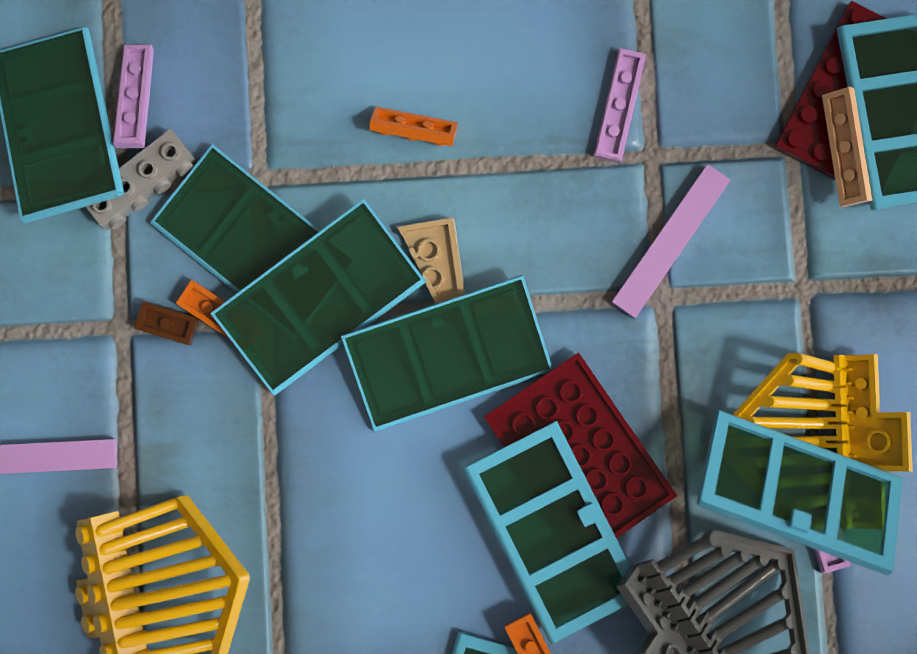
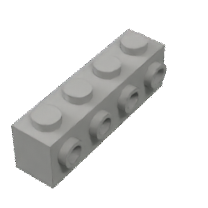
(145, 176)

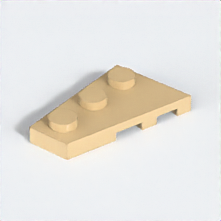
(437, 256)

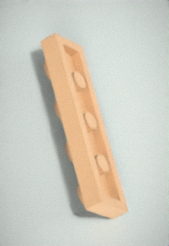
(847, 147)

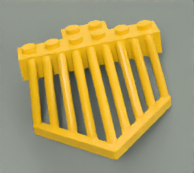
(860, 427)
(109, 592)

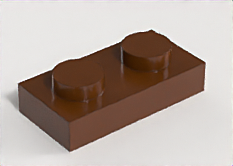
(166, 323)

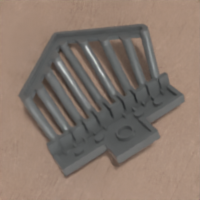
(675, 625)

